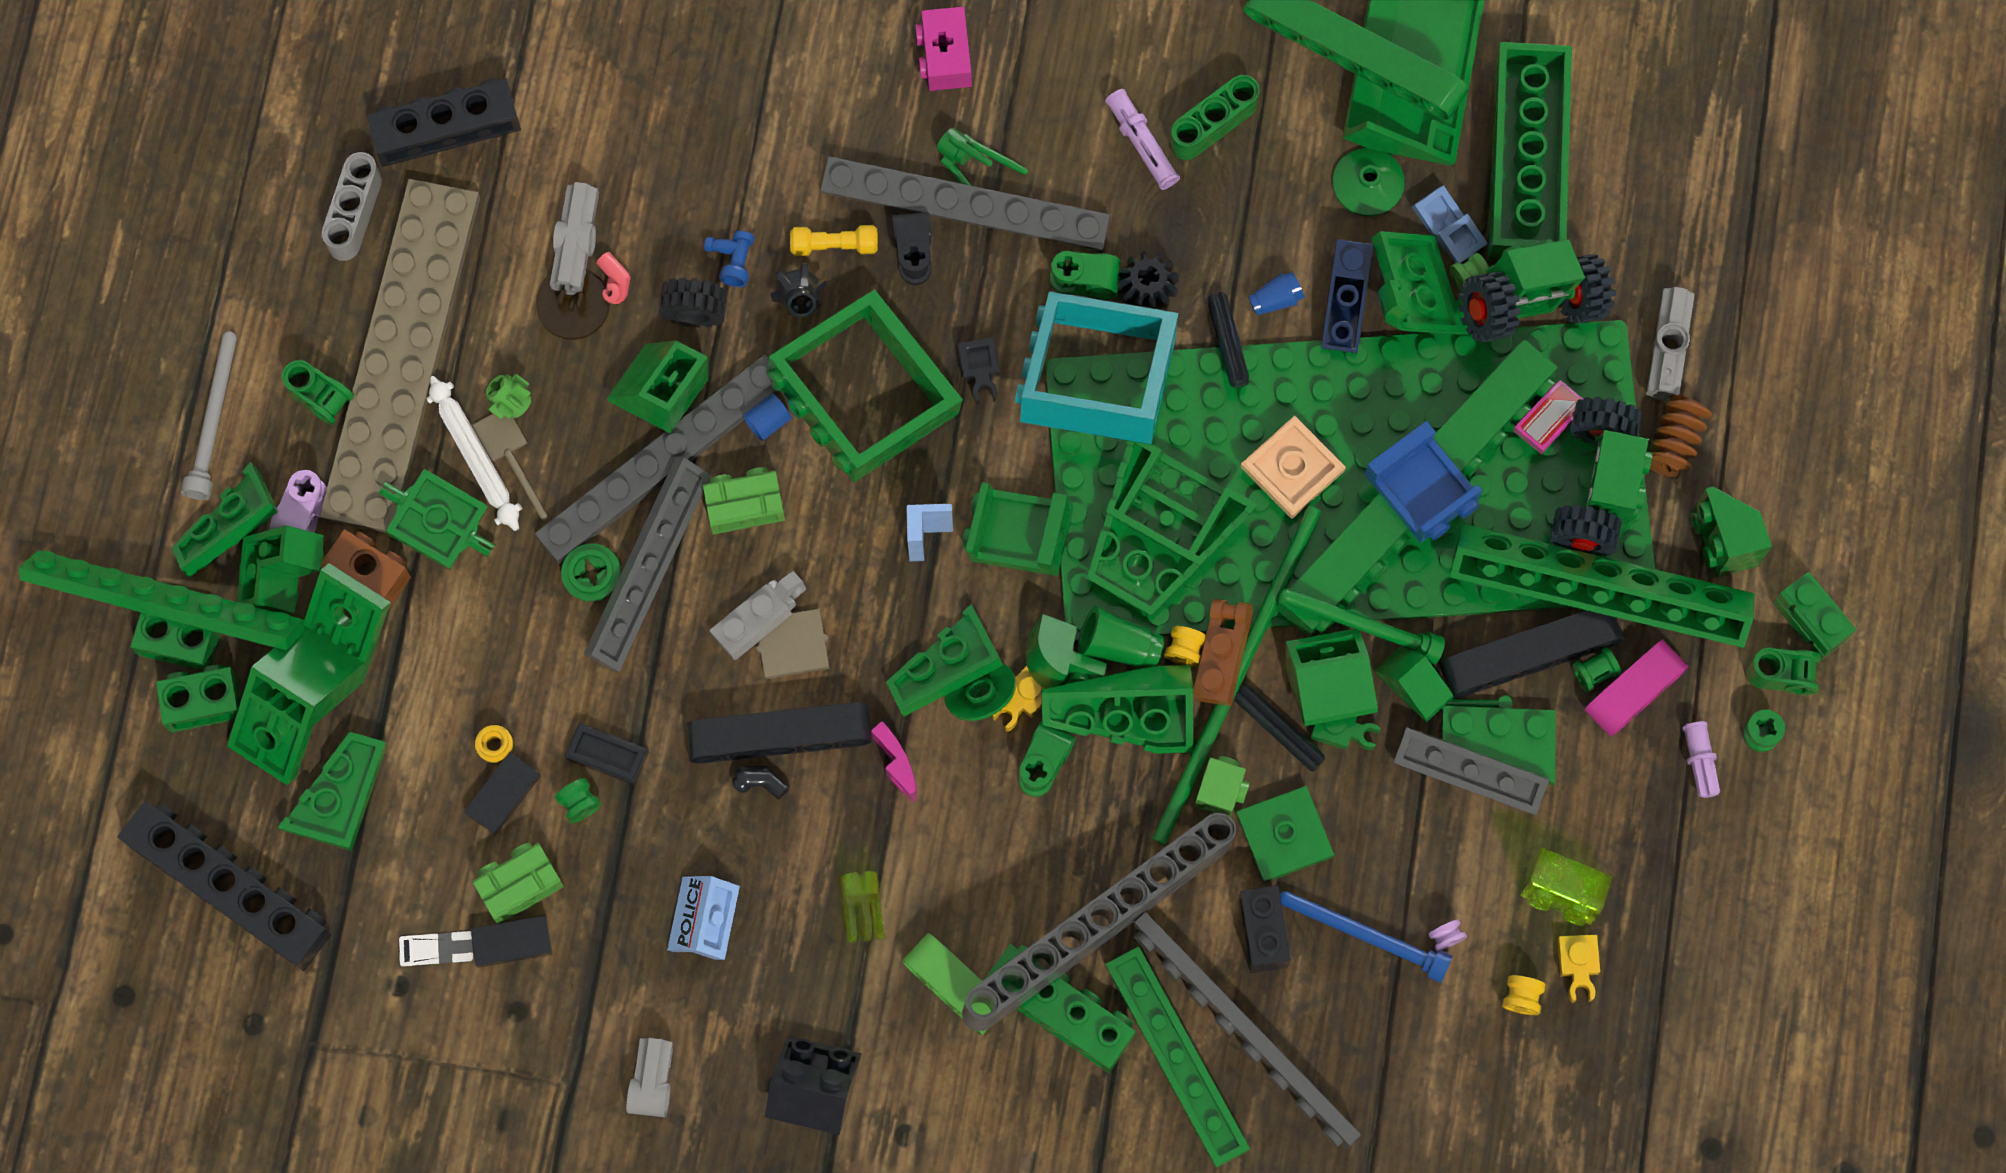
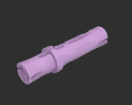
(1135, 128)

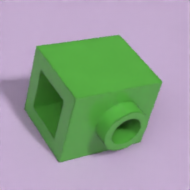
(1222, 786)

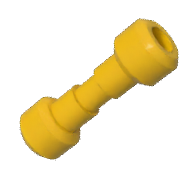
(863, 239)

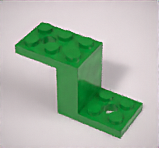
(302, 685)

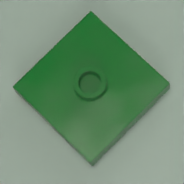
(1284, 834)

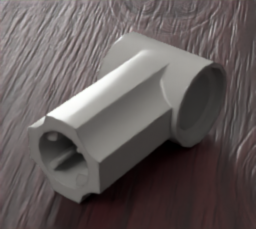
(650, 1087)

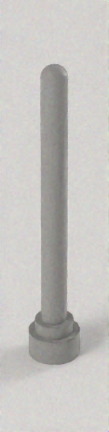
(198, 483)

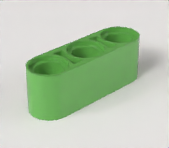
(944, 975)

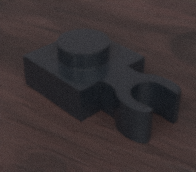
(980, 364)

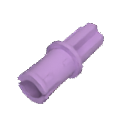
(1702, 759)

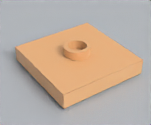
(1293, 467)

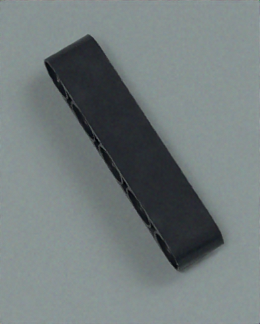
(1530, 652)
(778, 733)

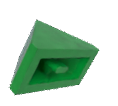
(1415, 682)

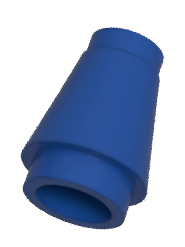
(1277, 294)

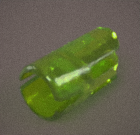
(861, 893)

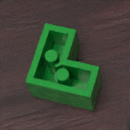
(272, 567)

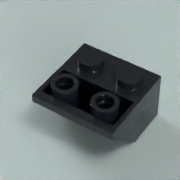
(812, 1085)

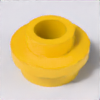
(486, 735)

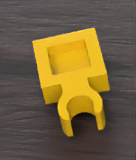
(1025, 699)
(1579, 959)

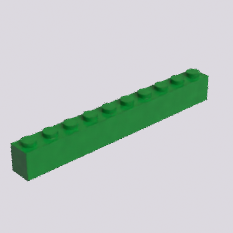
(1464, 438)

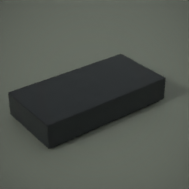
(606, 754)
(502, 793)
(511, 941)

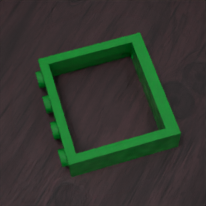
(906, 351)

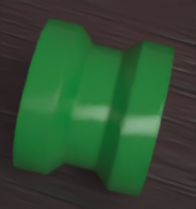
(1757, 736)
(578, 800)

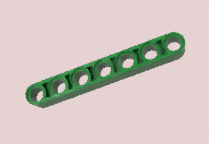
(1362, 53)

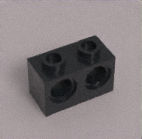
(1264, 929)

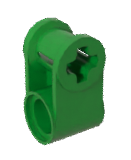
(1089, 274)
(320, 395)
(1791, 671)
(1045, 754)

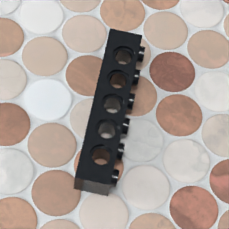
(143, 836)

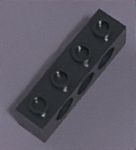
(461, 130)

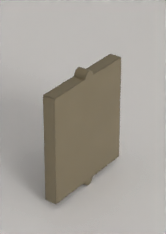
(795, 646)

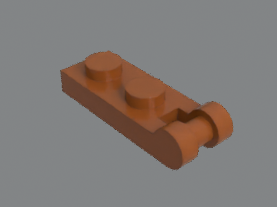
(1222, 653)

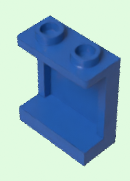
(1422, 484)

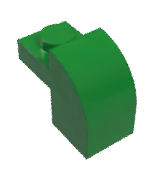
(1051, 655)

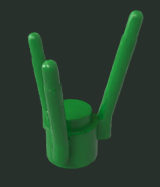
(960, 148)

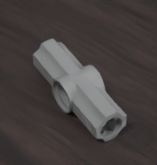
(574, 238)
(1672, 324)

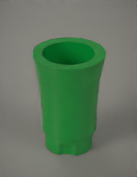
(1119, 640)

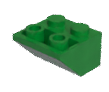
(661, 383)
(1731, 533)
(1331, 677)

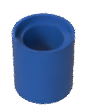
(767, 417)

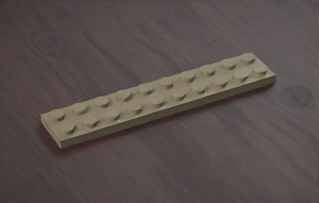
(400, 354)

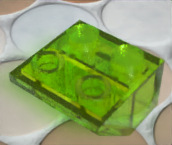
(1566, 887)

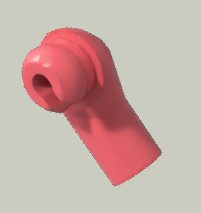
(618, 279)

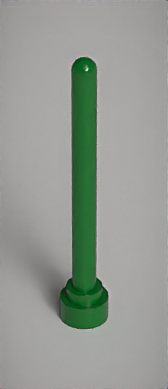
(1427, 644)

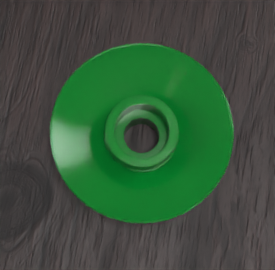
(1363, 196)
(982, 696)

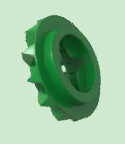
(575, 566)

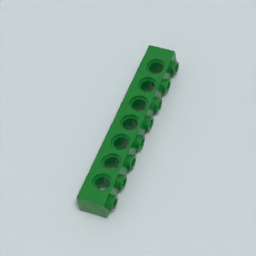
(1603, 585)

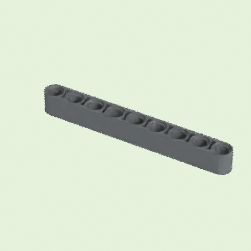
(1089, 934)

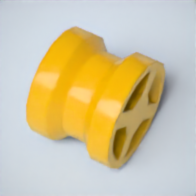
(1185, 646)
(1523, 995)

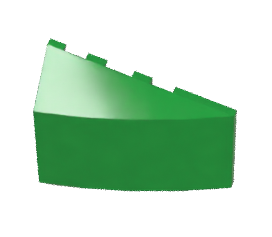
(1161, 527)

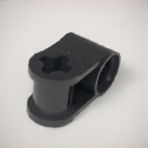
(913, 243)

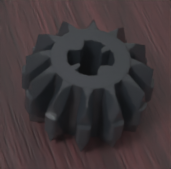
(1139, 272)

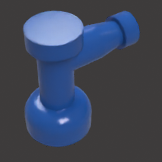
(733, 274)

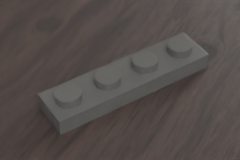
(1471, 770)

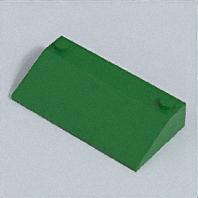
(1438, 32)

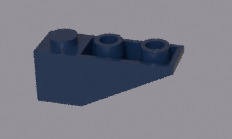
(1346, 296)

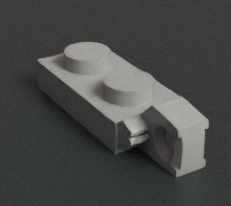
(758, 615)

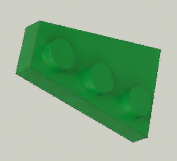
(340, 794)

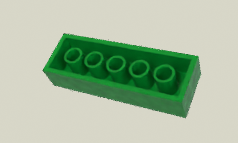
(1529, 145)

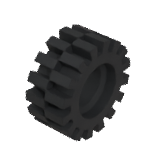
(692, 302)

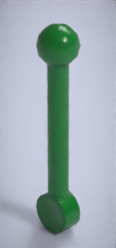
(1502, 702)

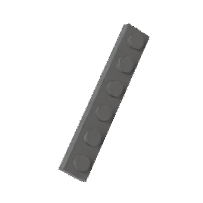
(647, 564)

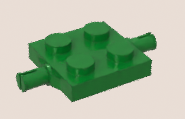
(436, 519)

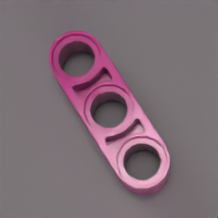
(1636, 688)

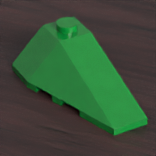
(1134, 707)

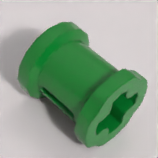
(1596, 669)

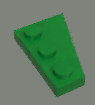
(233, 519)
(949, 664)
(1507, 734)

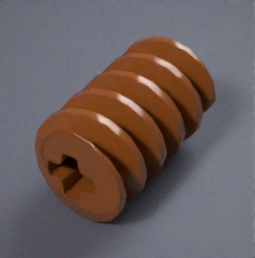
(1676, 434)

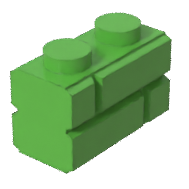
(743, 501)
(517, 882)

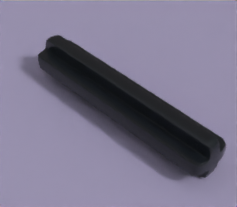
(1228, 340)
(1279, 727)

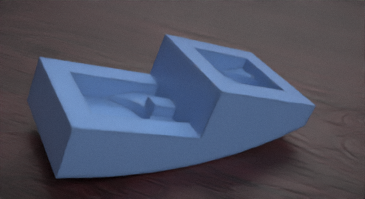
(1446, 222)

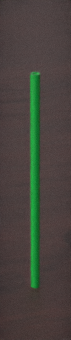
(1253, 641)

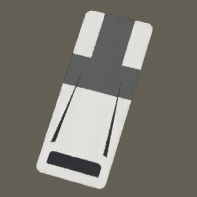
(436, 948)

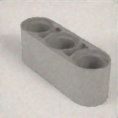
(351, 190)

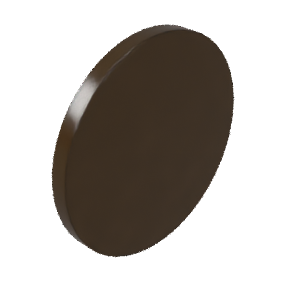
(573, 315)

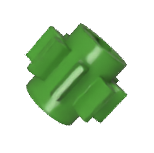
(508, 396)

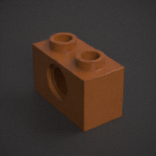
(353, 551)

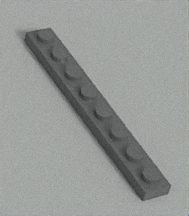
(965, 203)
(652, 464)
(1256, 1044)

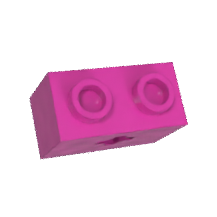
(947, 29)

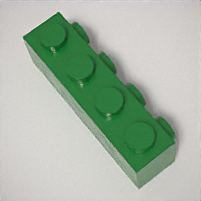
(1074, 1016)

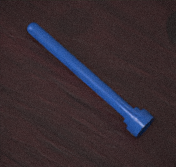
(1433, 963)

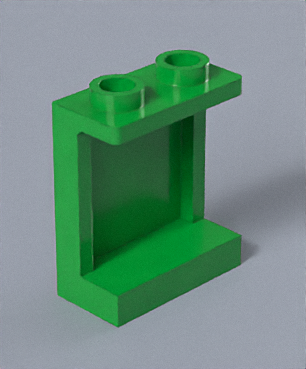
(1018, 530)

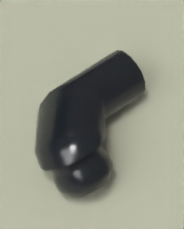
(760, 776)

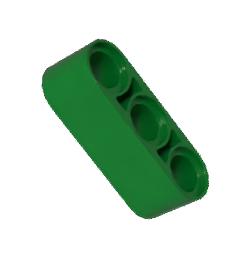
(1219, 102)

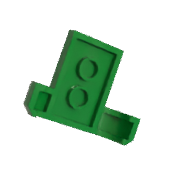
(1416, 285)

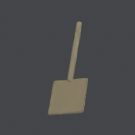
(500, 439)

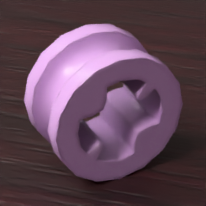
(1447, 935)

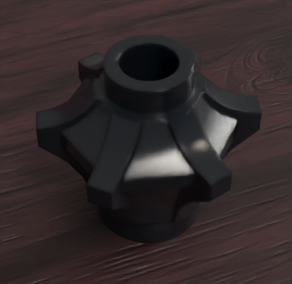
(798, 291)

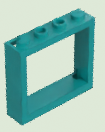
(1090, 415)

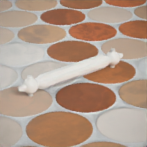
(474, 453)

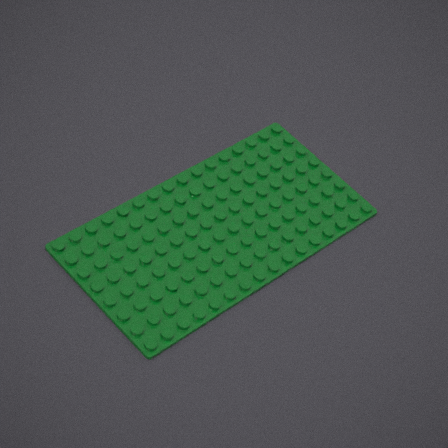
(1357, 411)

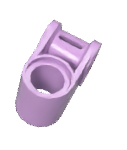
(299, 509)

